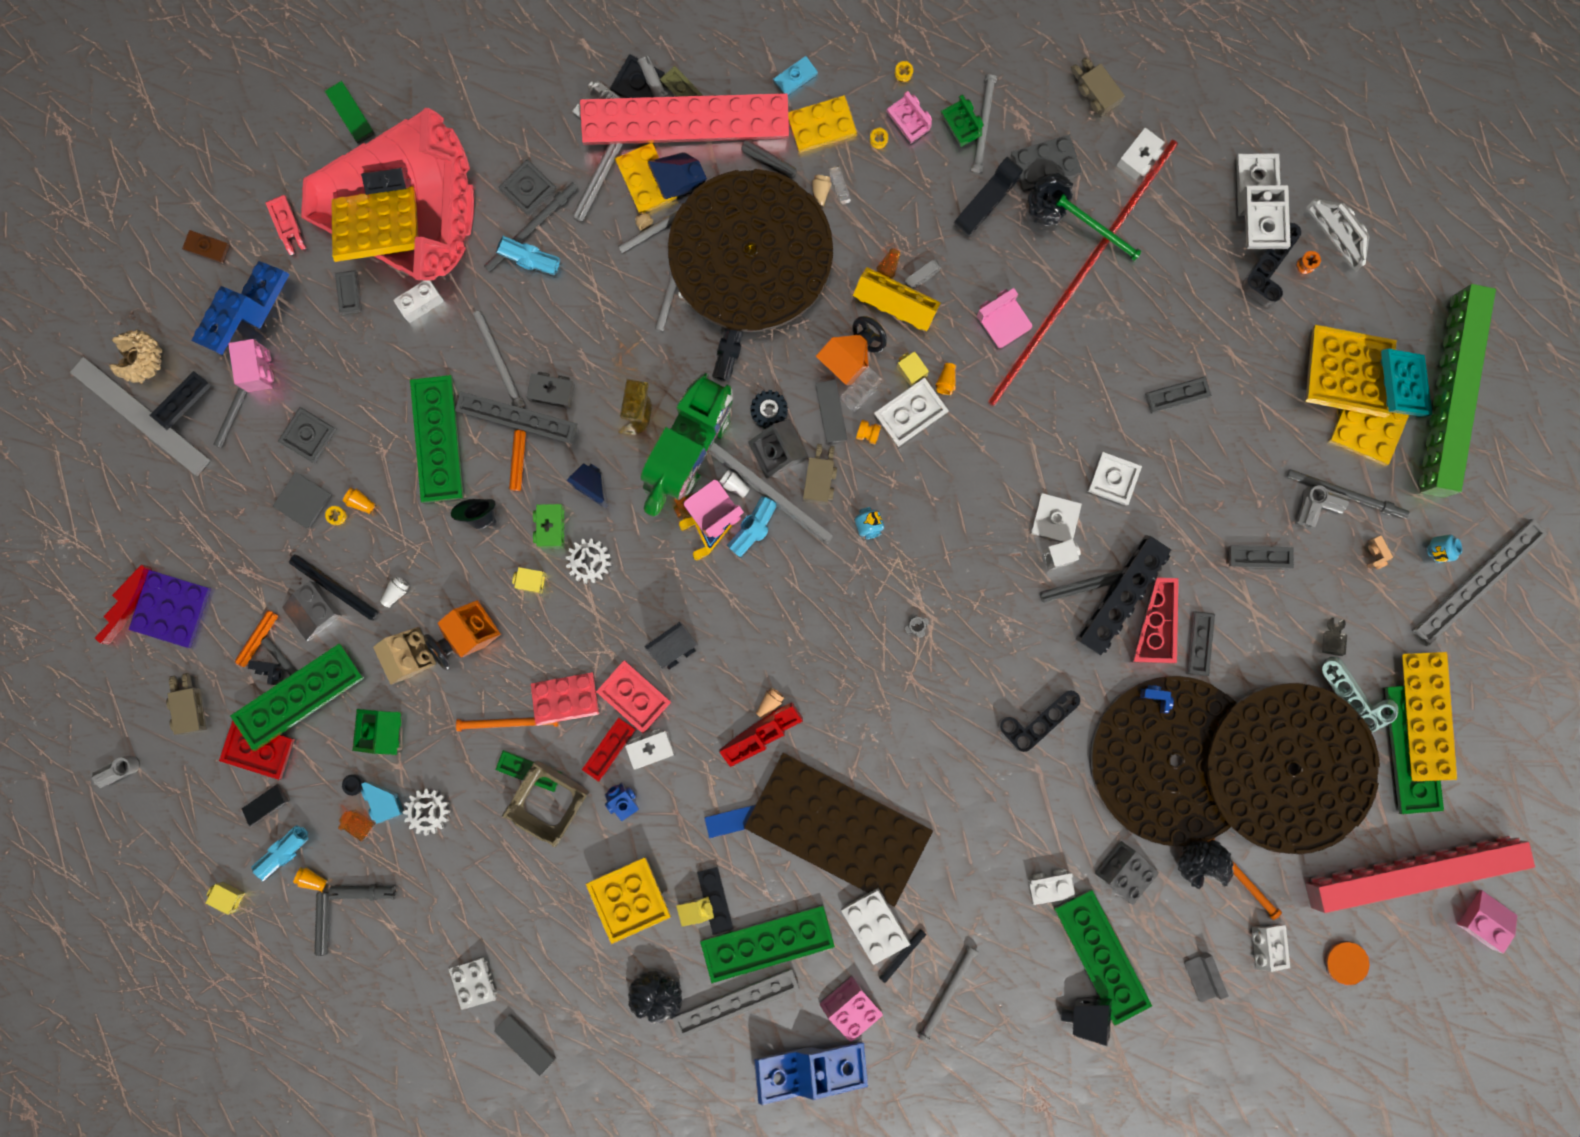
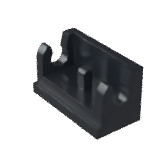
(385, 180)

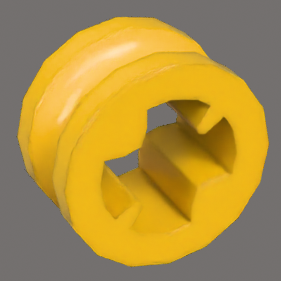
(904, 64)
(878, 145)
(341, 518)

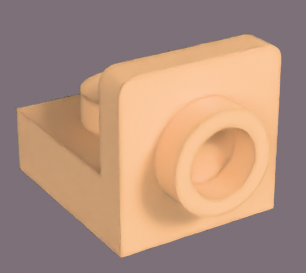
(1380, 550)

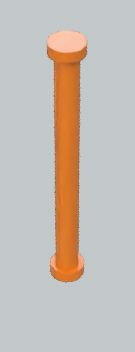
(495, 723)
(1274, 913)

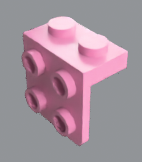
(1004, 318)
(712, 509)

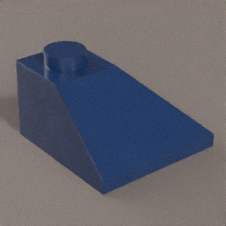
(677, 174)
(590, 483)

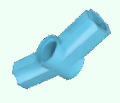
(528, 256)
(753, 526)
(280, 852)

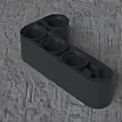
(989, 196)
(1263, 277)
(1042, 717)

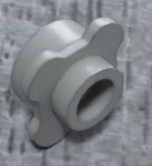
(910, 628)

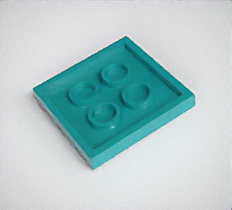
(1406, 383)

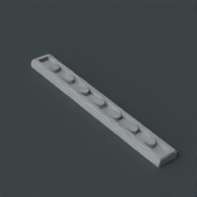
(139, 416)
(768, 492)
(1479, 582)

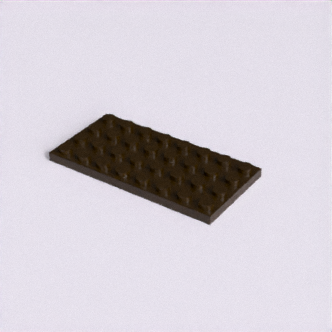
(838, 829)

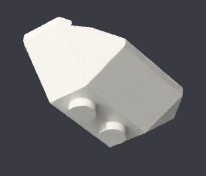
(1342, 229)

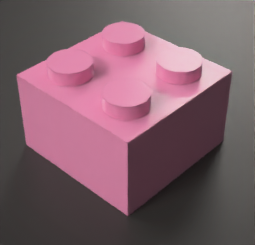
(251, 365)

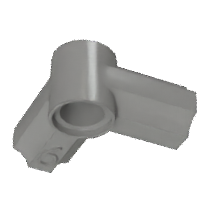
(1326, 499)

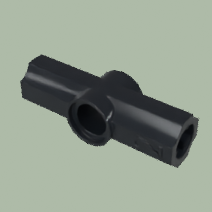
(727, 353)

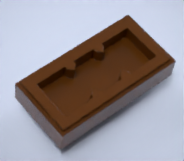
(205, 246)

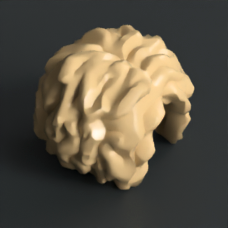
(140, 356)

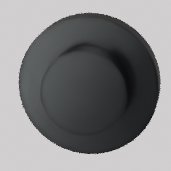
(352, 785)

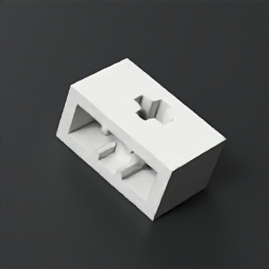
(1147, 144)
(418, 300)
(1061, 554)
(662, 750)

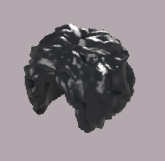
(1045, 194)
(1205, 859)
(655, 997)

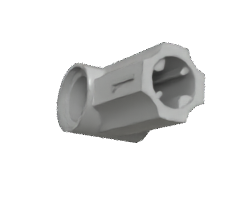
(115, 771)

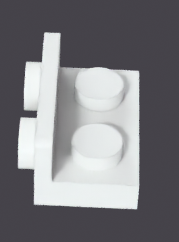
(1051, 887)
(1271, 948)

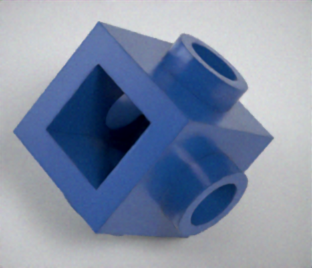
(621, 801)

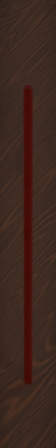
(1082, 274)

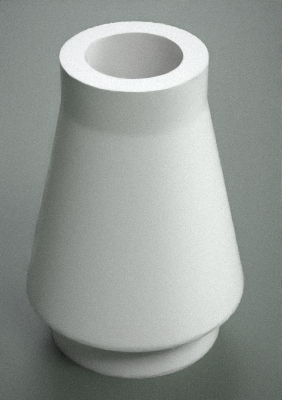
(733, 483)
(395, 590)

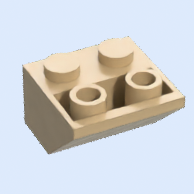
(404, 655)

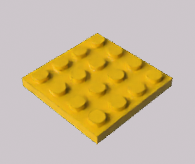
(374, 224)
(1347, 370)

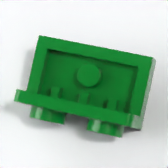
(963, 121)

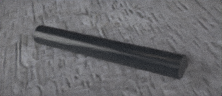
(902, 956)

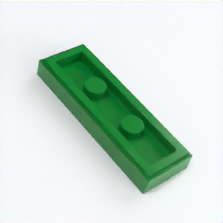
(349, 112)
(518, 767)

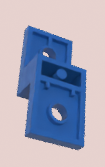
(232, 307)
(811, 1073)

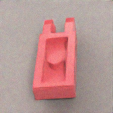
(285, 222)

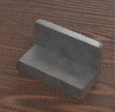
(1205, 977)

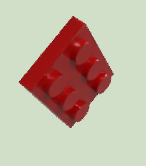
(267, 760)

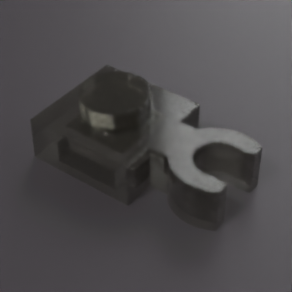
(1334, 641)

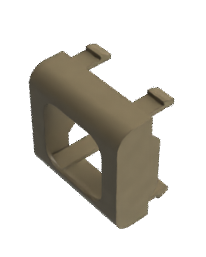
(530, 823)

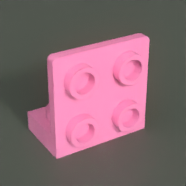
(850, 1009)

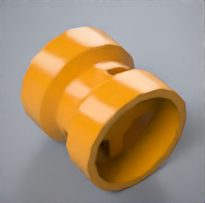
(869, 432)

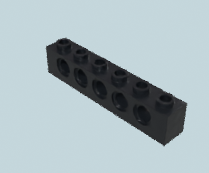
(1124, 582)

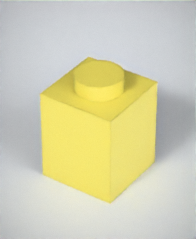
(912, 368)
(529, 580)
(224, 897)
(695, 911)

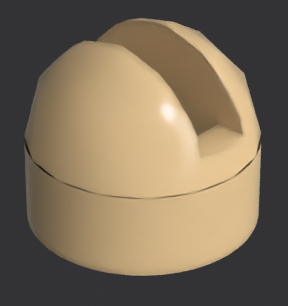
(643, 221)

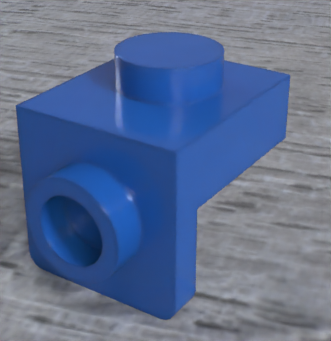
(1154, 692)

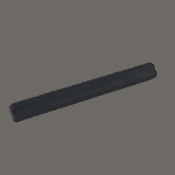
(333, 587)

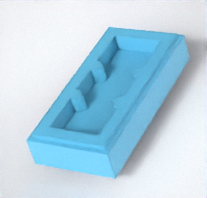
(795, 76)

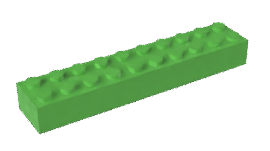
(1457, 391)

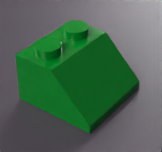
(376, 731)

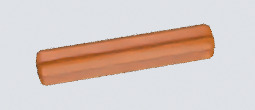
(517, 460)
(256, 638)

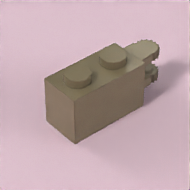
(1098, 87)
(819, 477)
(185, 707)

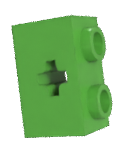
(555, 536)

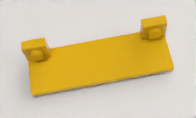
(1429, 716)

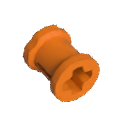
(1314, 262)

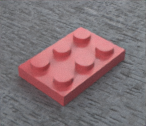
(633, 697)
(564, 698)

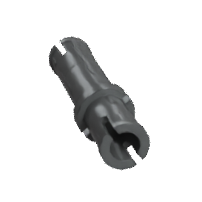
(362, 892)

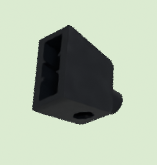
(1090, 1019)

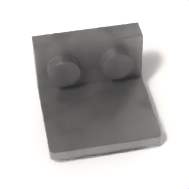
(1127, 872)

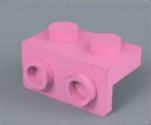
(910, 117)

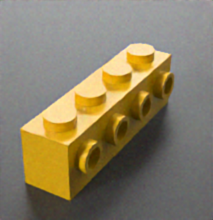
(896, 299)

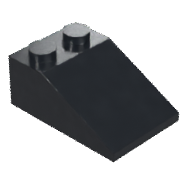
(672, 646)

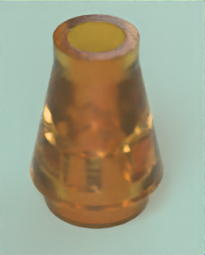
(889, 263)

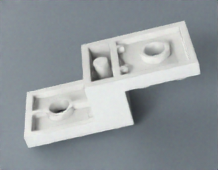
(1263, 201)

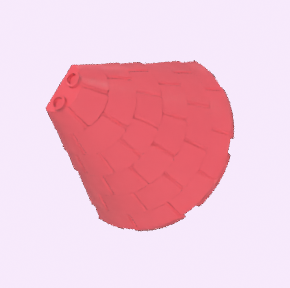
(439, 177)

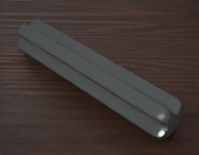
(769, 159)
(321, 923)

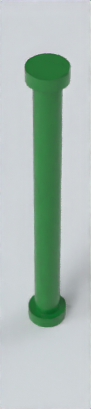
(1062, 201)

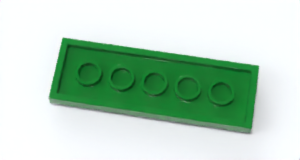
(436, 439)
(296, 697)
(1411, 795)
(767, 944)
(1102, 956)

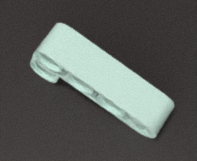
(1355, 692)

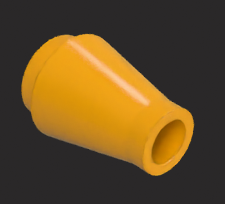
(947, 380)
(356, 499)
(310, 880)

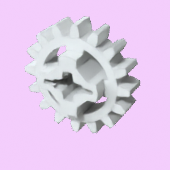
(579, 563)
(420, 806)

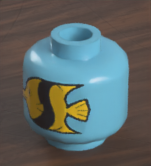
(869, 523)
(1444, 548)

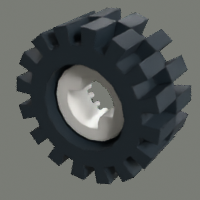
(759, 405)

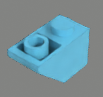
(383, 802)

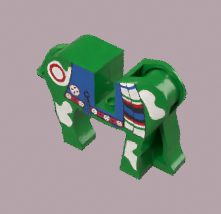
(682, 449)

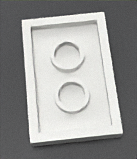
(911, 412)
(875, 926)

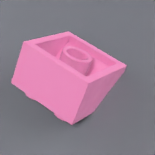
(1489, 922)

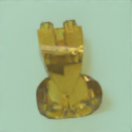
(635, 408)

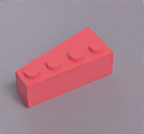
(1160, 625)

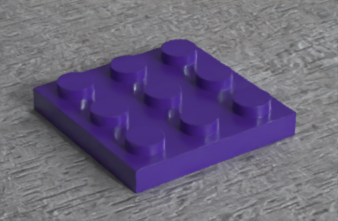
(169, 609)

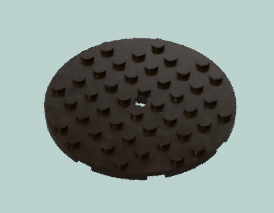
(741, 288)
(1134, 764)
(1333, 777)

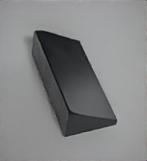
(264, 805)

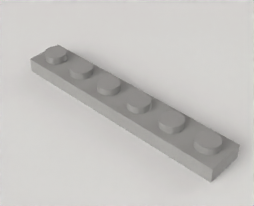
(735, 1003)

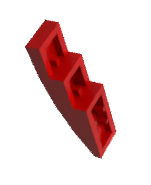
(127, 599)
(755, 738)

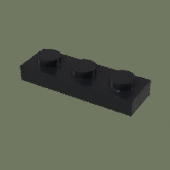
(180, 400)
(712, 887)

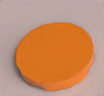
(1347, 963)

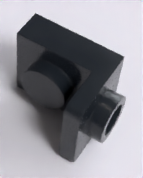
(263, 668)

